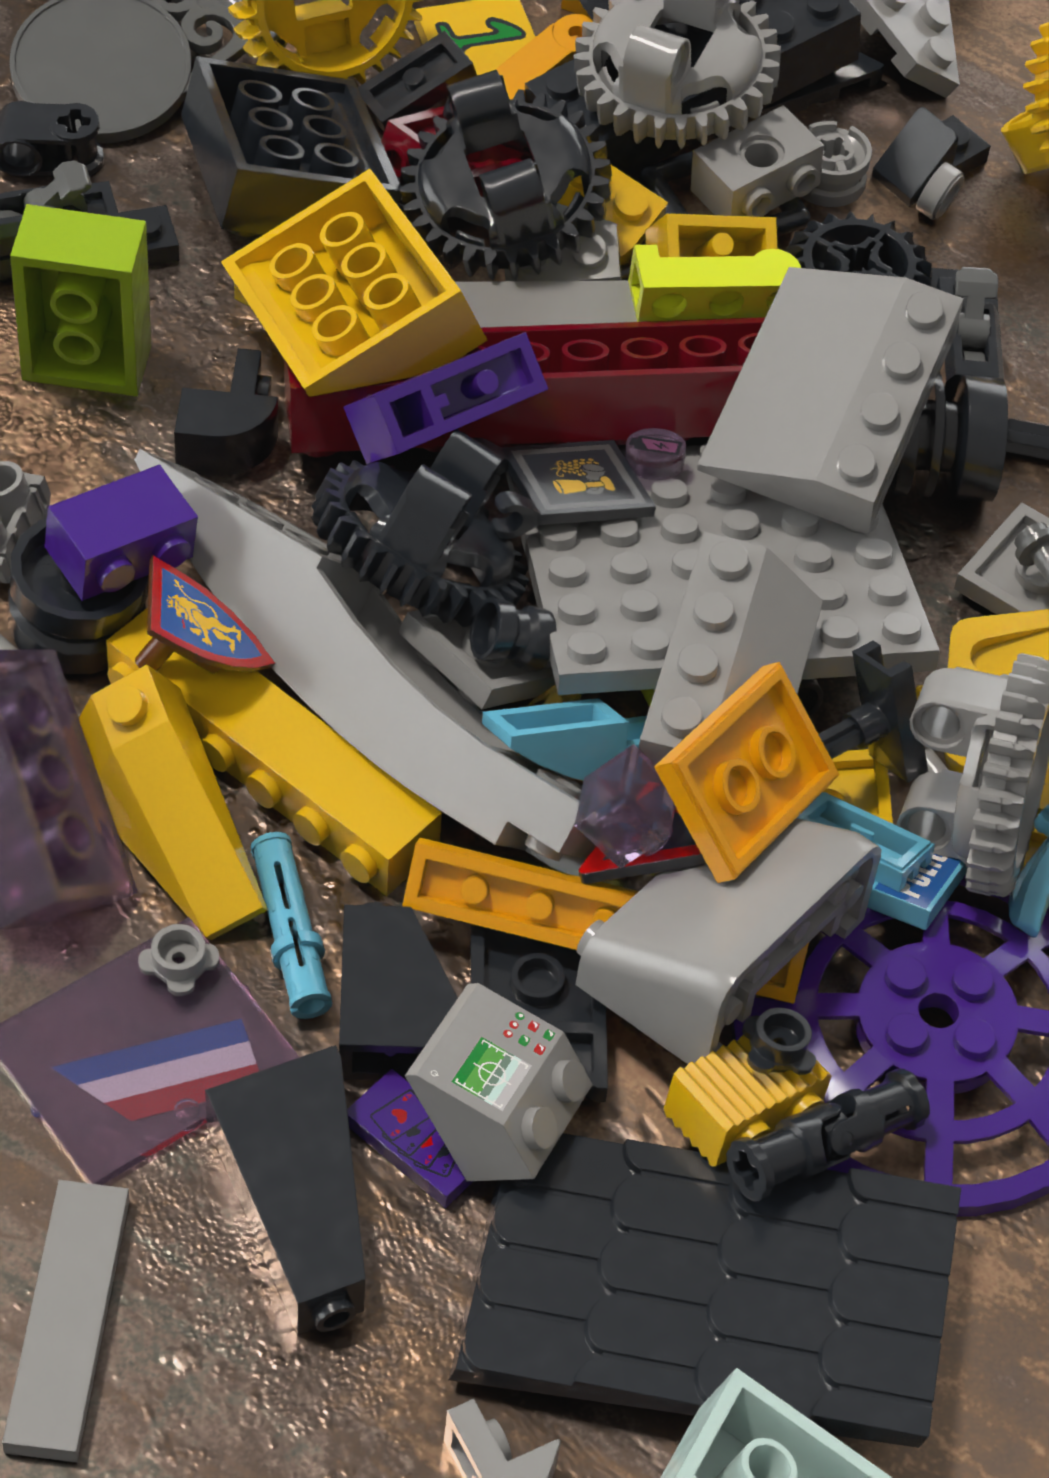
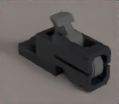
(75, 192)
(978, 336)

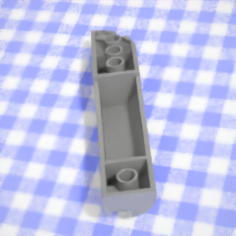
(355, 670)

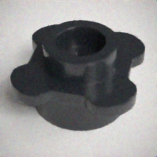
(779, 1042)

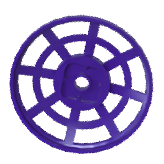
(940, 1058)

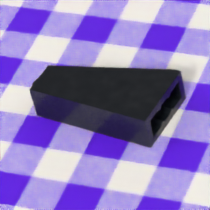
(294, 1176)

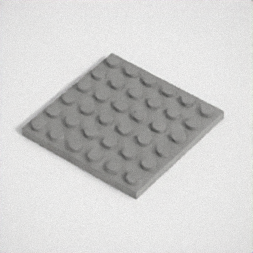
(625, 580)

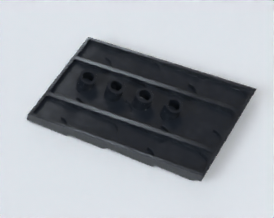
(656, 1278)

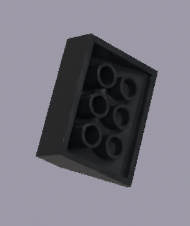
(277, 141)

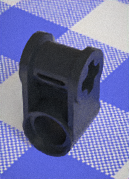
(42, 136)

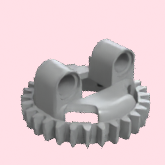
(659, 73)
(992, 805)

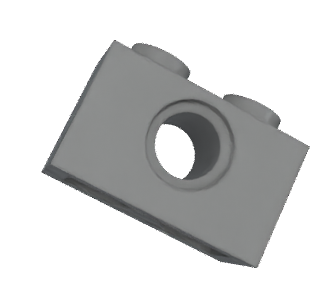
(757, 166)

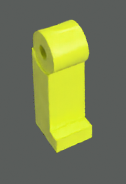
(705, 285)

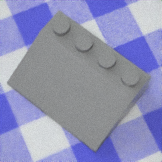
(833, 391)

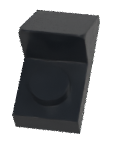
(922, 149)

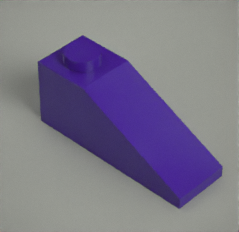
(445, 398)

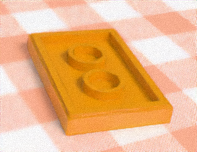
(747, 772)

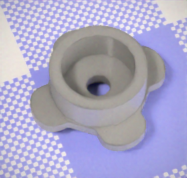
(174, 942)

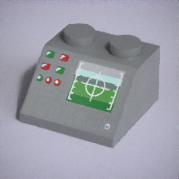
(498, 1086)

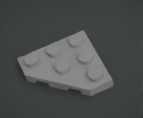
(920, 36)

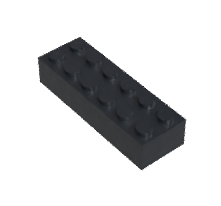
(813, 40)

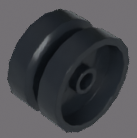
(51, 615)

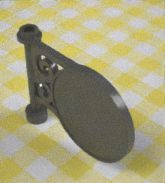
(119, 57)

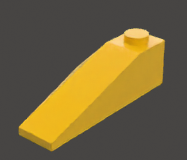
(170, 800)

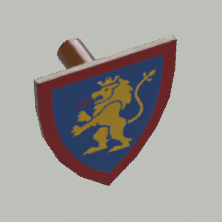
(196, 626)

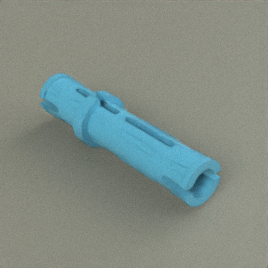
(304, 983)

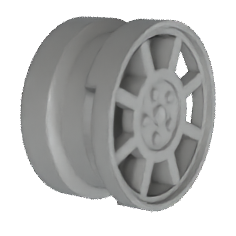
(843, 165)

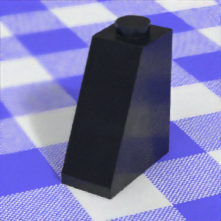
(389, 991)

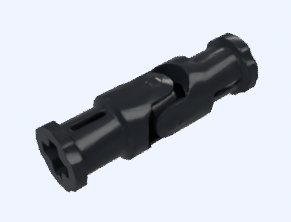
(827, 1134)

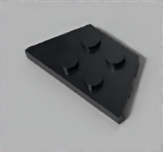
(543, 982)

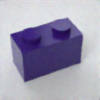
(115, 529)

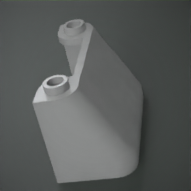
(699, 950)

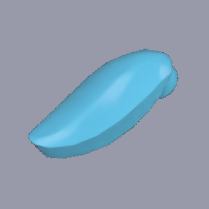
(1031, 894)

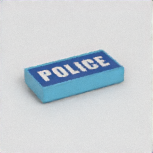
(922, 896)

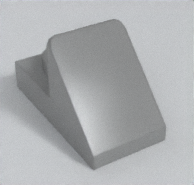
(483, 1449)

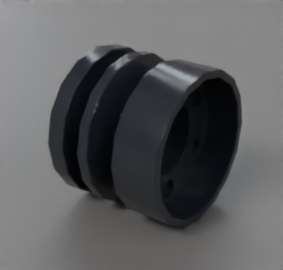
(958, 438)

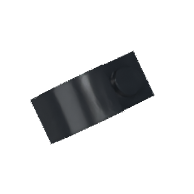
(228, 430)

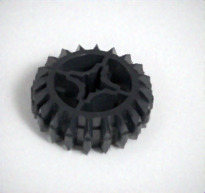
(861, 248)

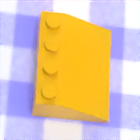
(354, 293)

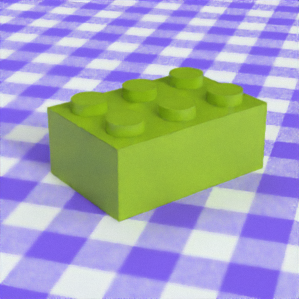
(82, 299)

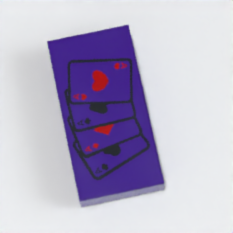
(401, 1131)

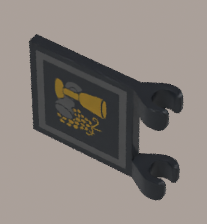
(567, 486)

